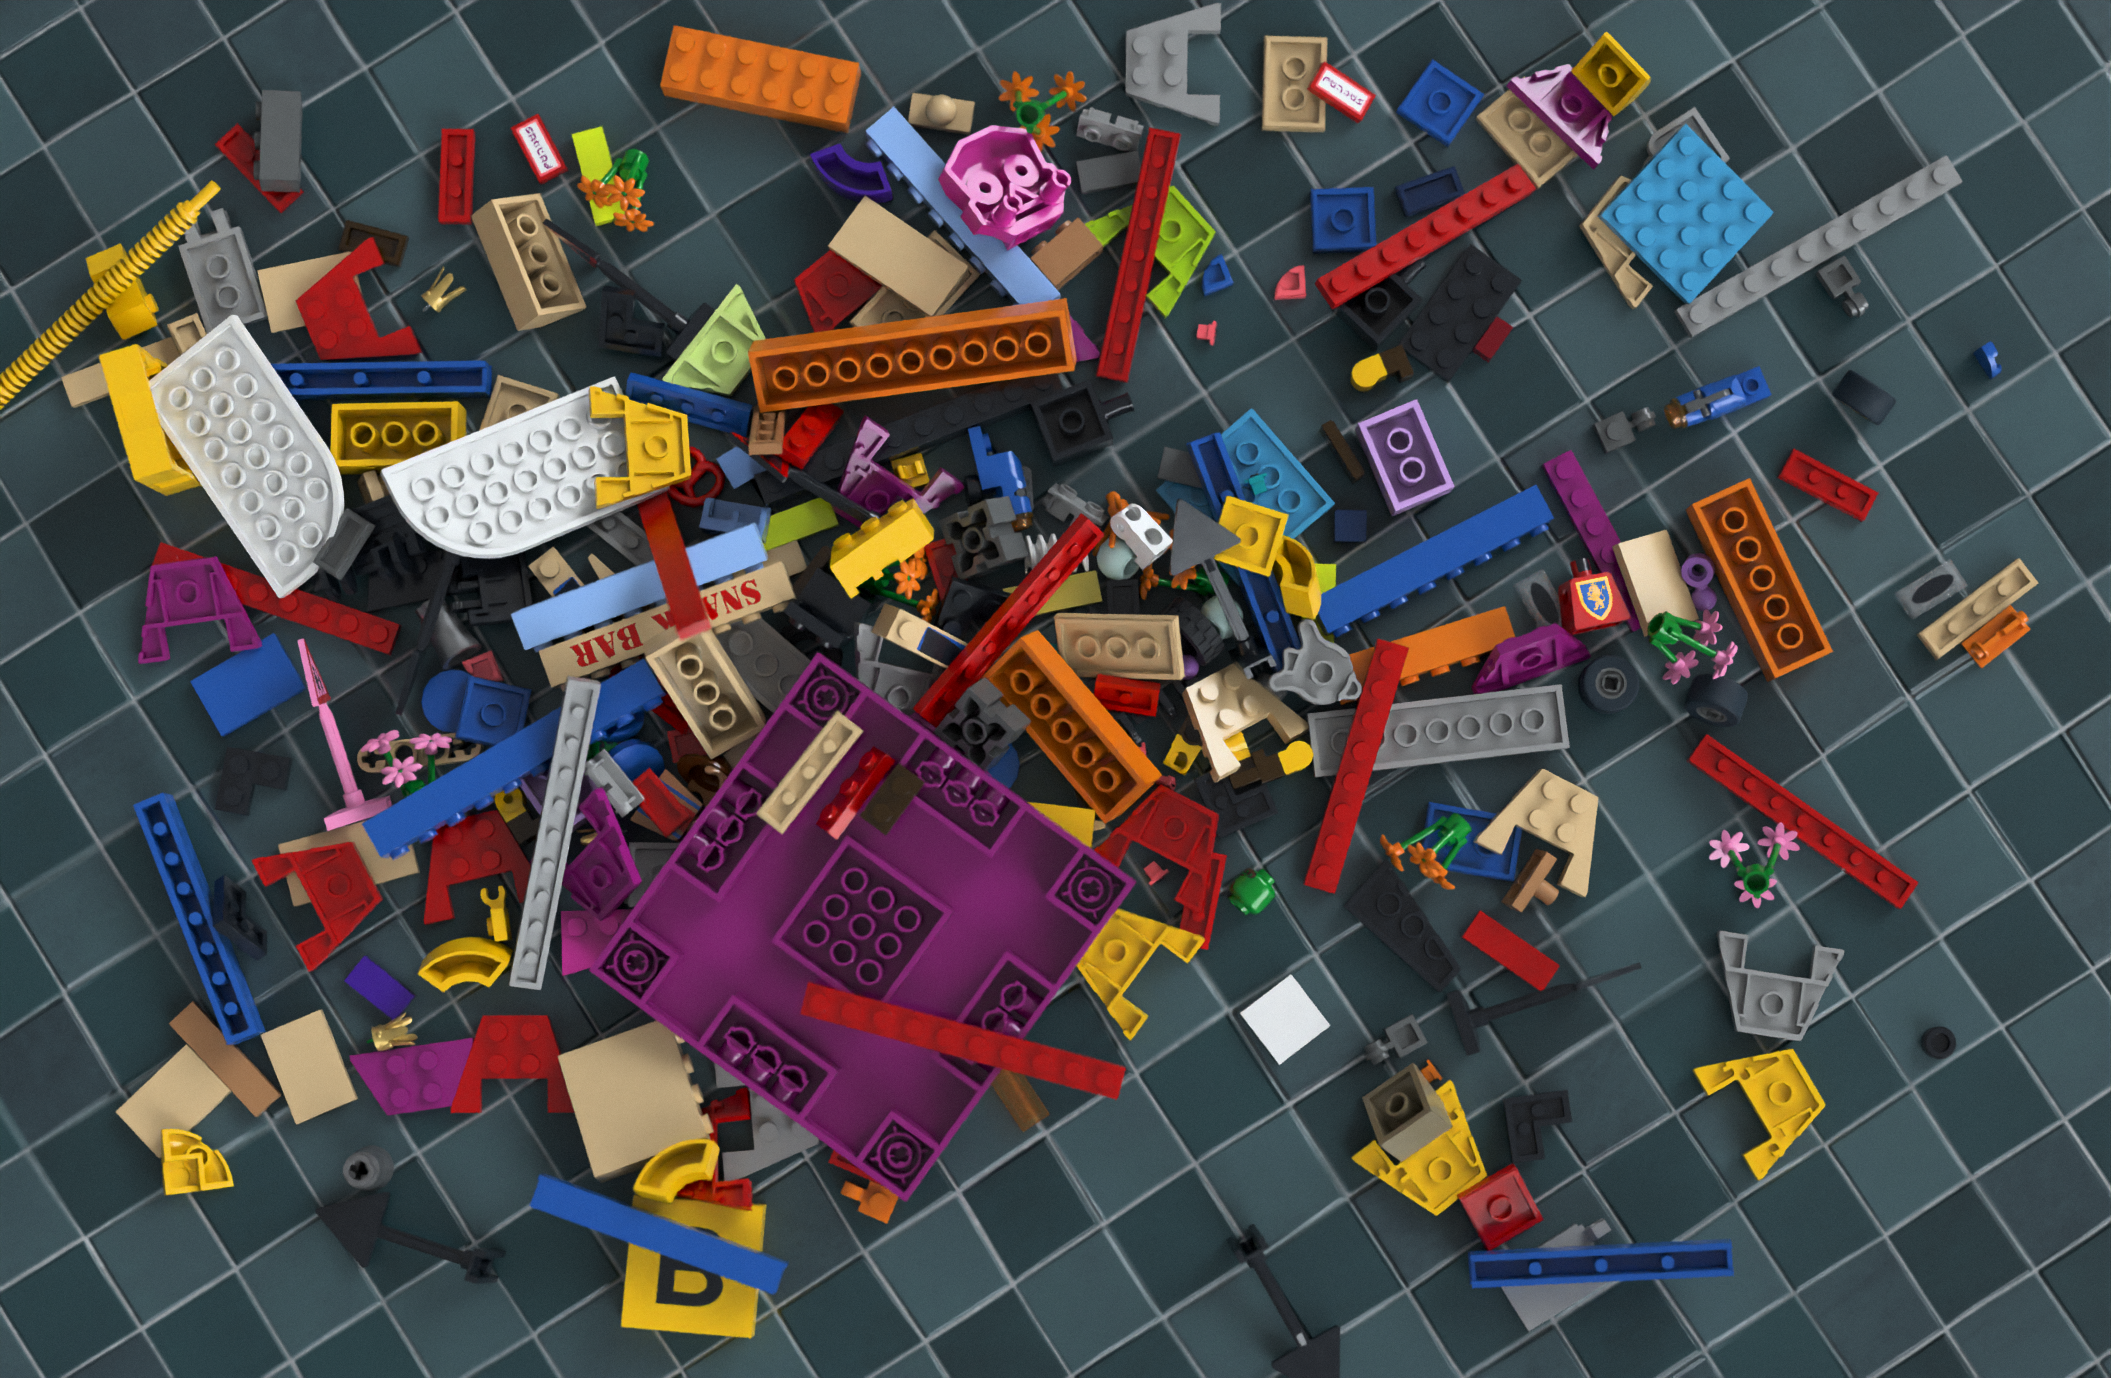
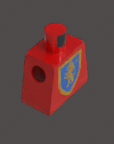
(1590, 600)

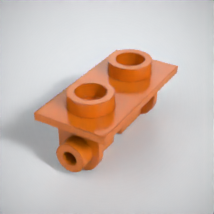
(1996, 635)

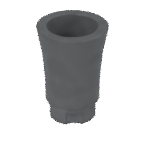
(450, 637)
(379, 1167)

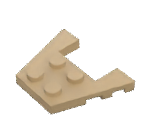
(1613, 251)
(1227, 705)
(1556, 814)

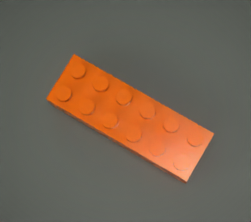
(760, 79)
(1758, 580)
(1073, 727)

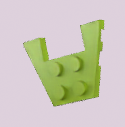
(1179, 248)

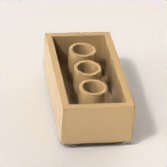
(705, 689)

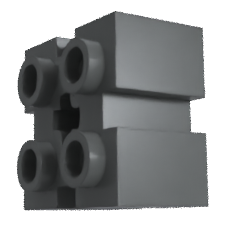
(983, 538)
(982, 725)

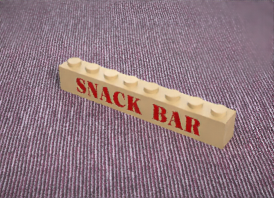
(623, 640)

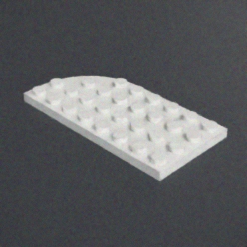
(252, 452)
(514, 479)

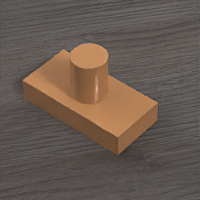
(1532, 883)

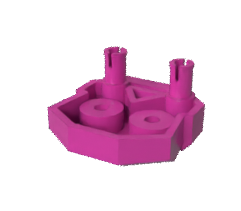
(1013, 204)

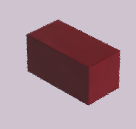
(1492, 339)

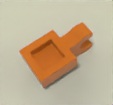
(875, 1200)

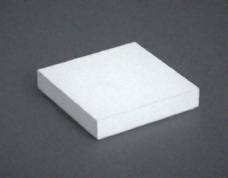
(1285, 1019)

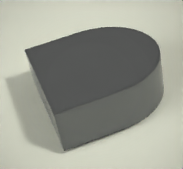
(1262, 680)

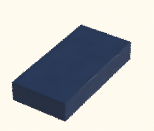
(1429, 191)

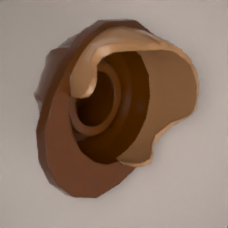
(704, 774)

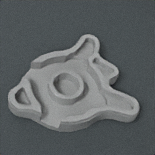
(1316, 671)

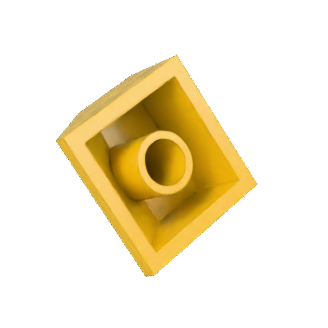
(1611, 74)

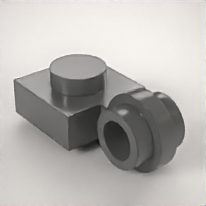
(1840, 279)
(1616, 430)
(1402, 1036)

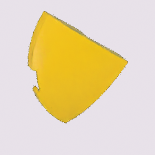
(191, 1164)

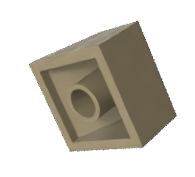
(1406, 1113)

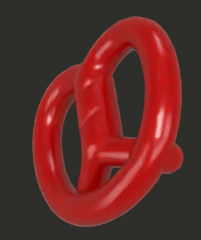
(697, 471)

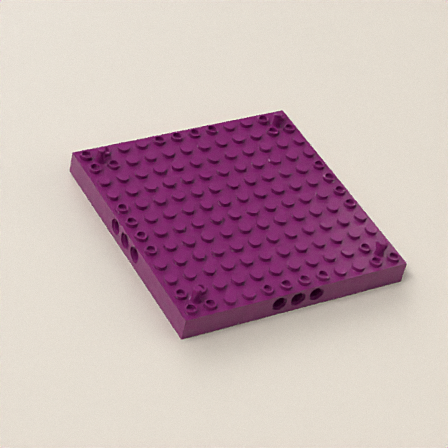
(953, 913)

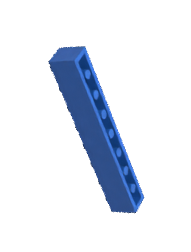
(1433, 559)
(194, 911)

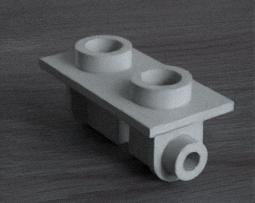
(1122, 135)
(1066, 501)
(616, 784)

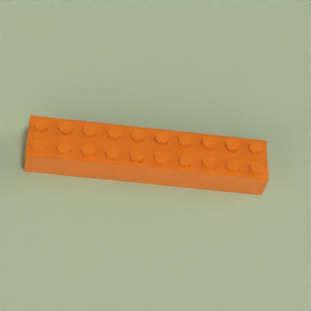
(913, 355)

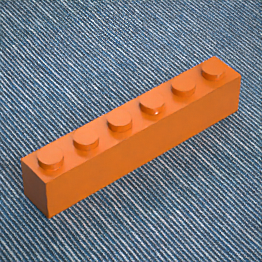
(1444, 646)

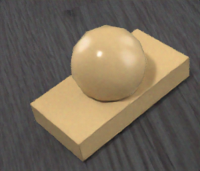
(941, 113)

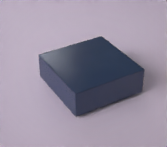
(1350, 526)

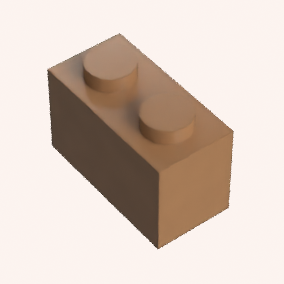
(1066, 252)

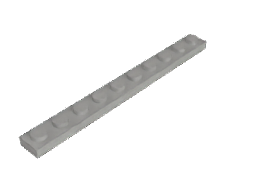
(1818, 246)
(554, 832)

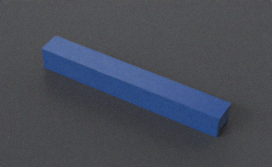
(387, 380)
(1259, 591)
(658, 1233)
(1600, 1263)

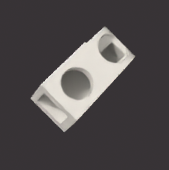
(1141, 534)

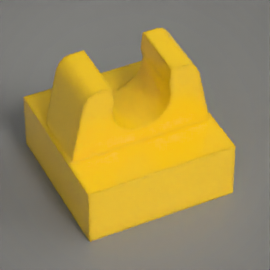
(911, 470)

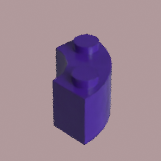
(851, 177)

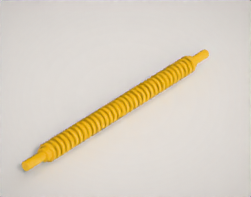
(102, 293)

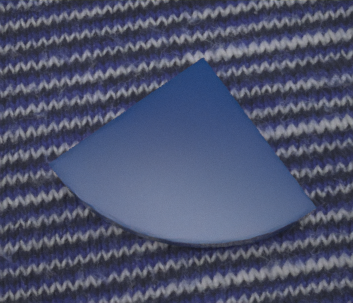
(1216, 276)
(1985, 356)

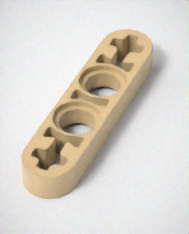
(419, 755)

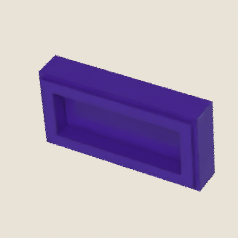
(380, 988)

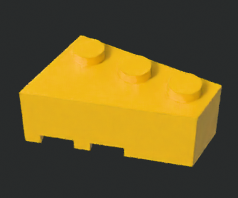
(879, 544)

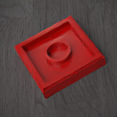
(1500, 1207)

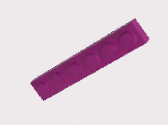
(1589, 521)

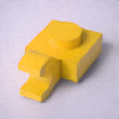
(499, 922)

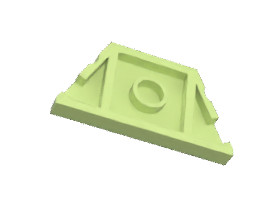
(719, 352)

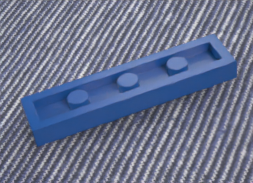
(699, 406)

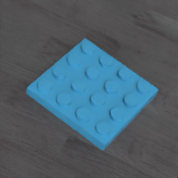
(1685, 214)
(1288, 484)

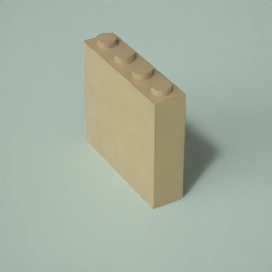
(633, 1098)

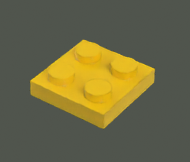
(1259, 535)

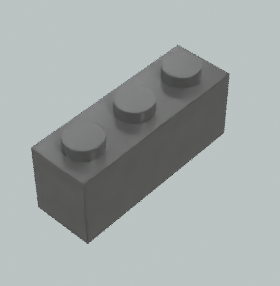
(279, 141)

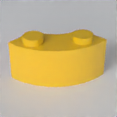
(133, 309)
(1297, 578)
(465, 960)
(677, 1167)

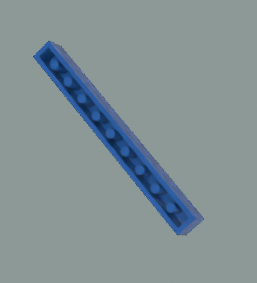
(505, 765)

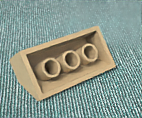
(527, 261)

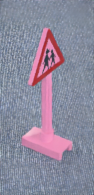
(356, 806)

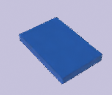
(248, 685)
(1471, 857)

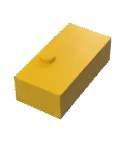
(385, 434)

